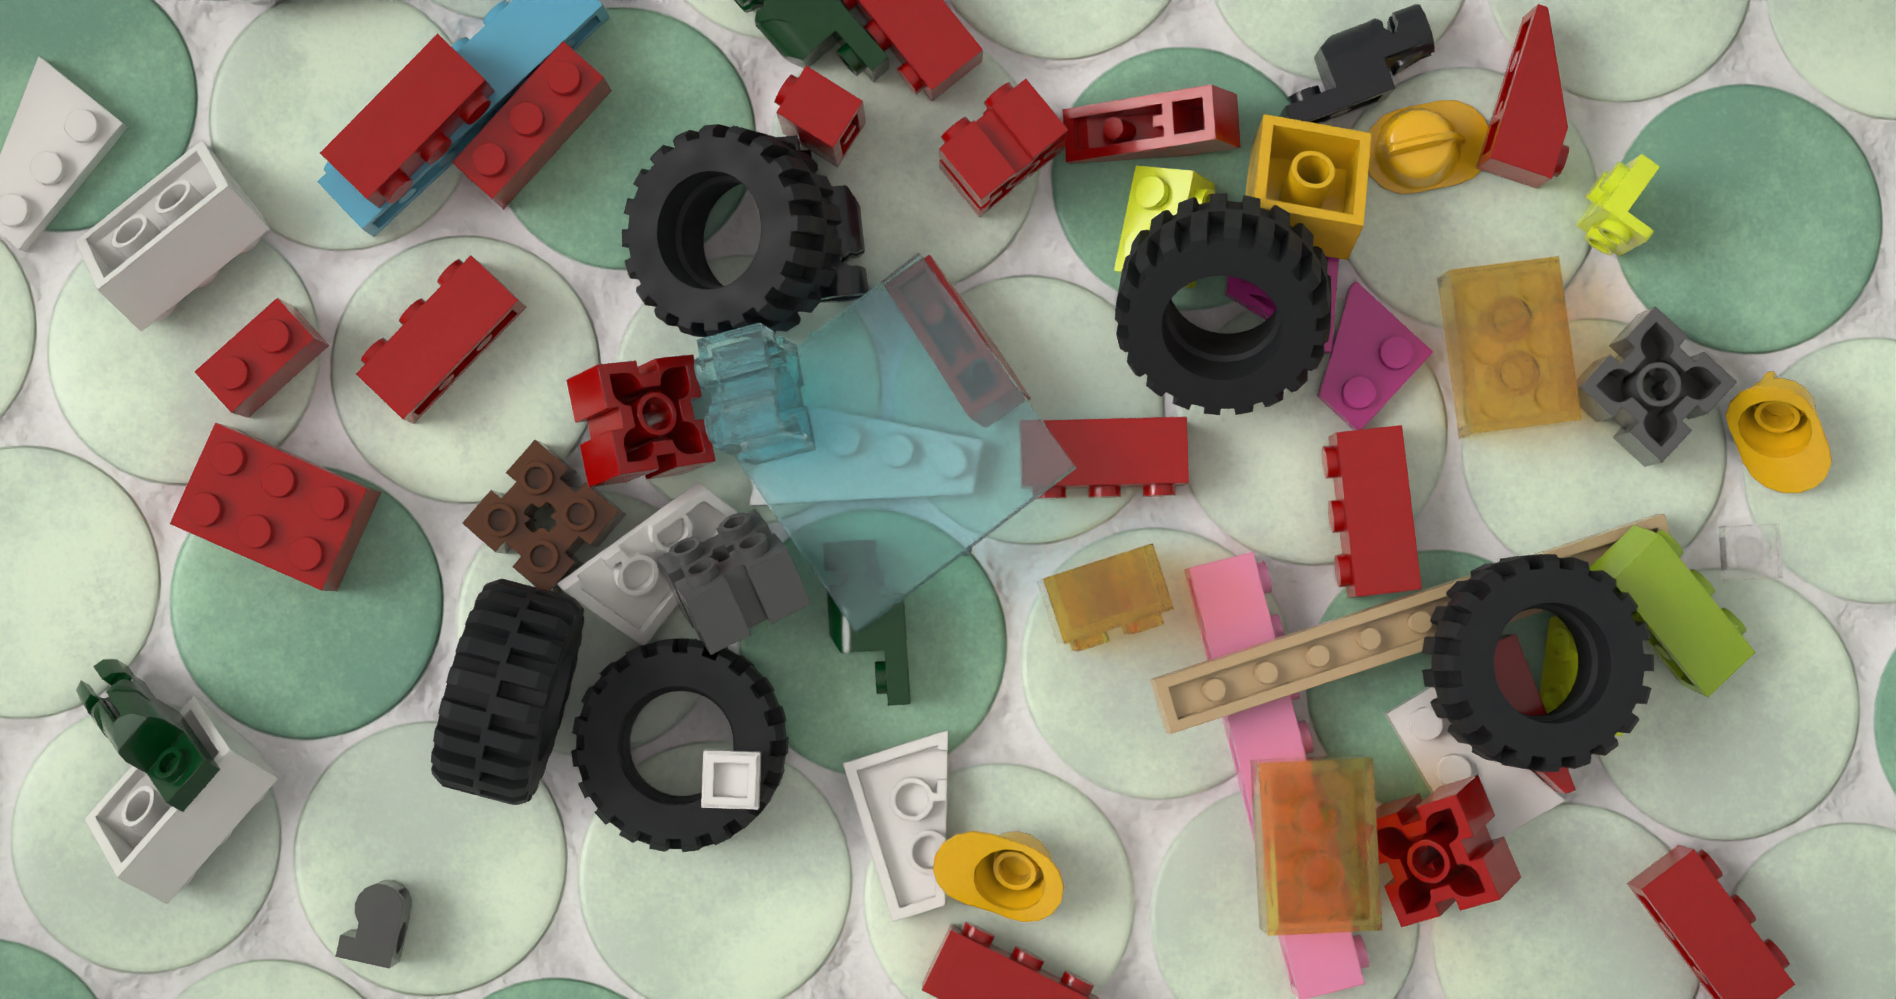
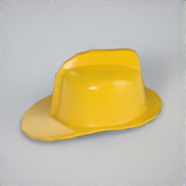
(1426, 146)
(1780, 435)
(1000, 874)

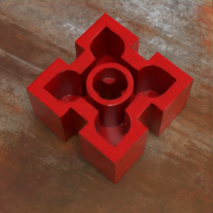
(1001, 147)
(640, 420)
(1442, 852)

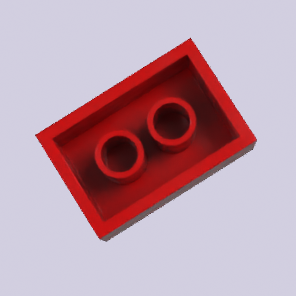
(275, 508)

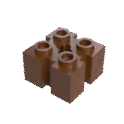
(509, 519)

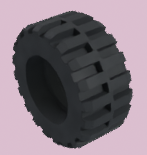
(671, 220)
(1220, 367)
(1608, 662)
(507, 691)
(606, 729)

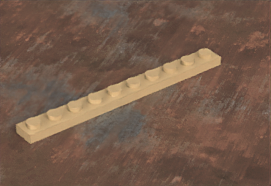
(1330, 648)

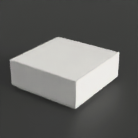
(731, 779)

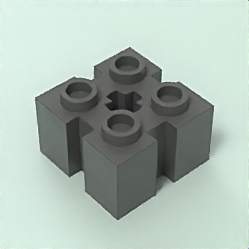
(1681, 389)
(733, 580)

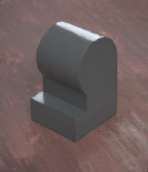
(382, 927)

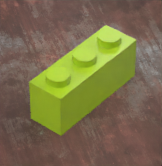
(1684, 622)

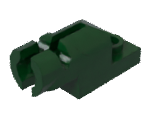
(810, 28)
(884, 634)
(149, 734)

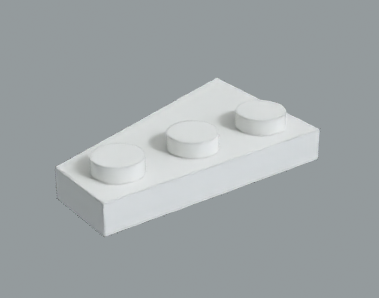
(50, 152)
(626, 579)
(1513, 792)
(904, 819)

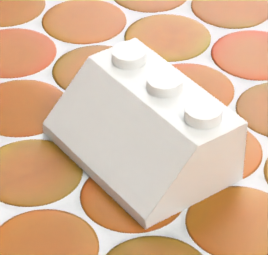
(171, 237)
(162, 846)

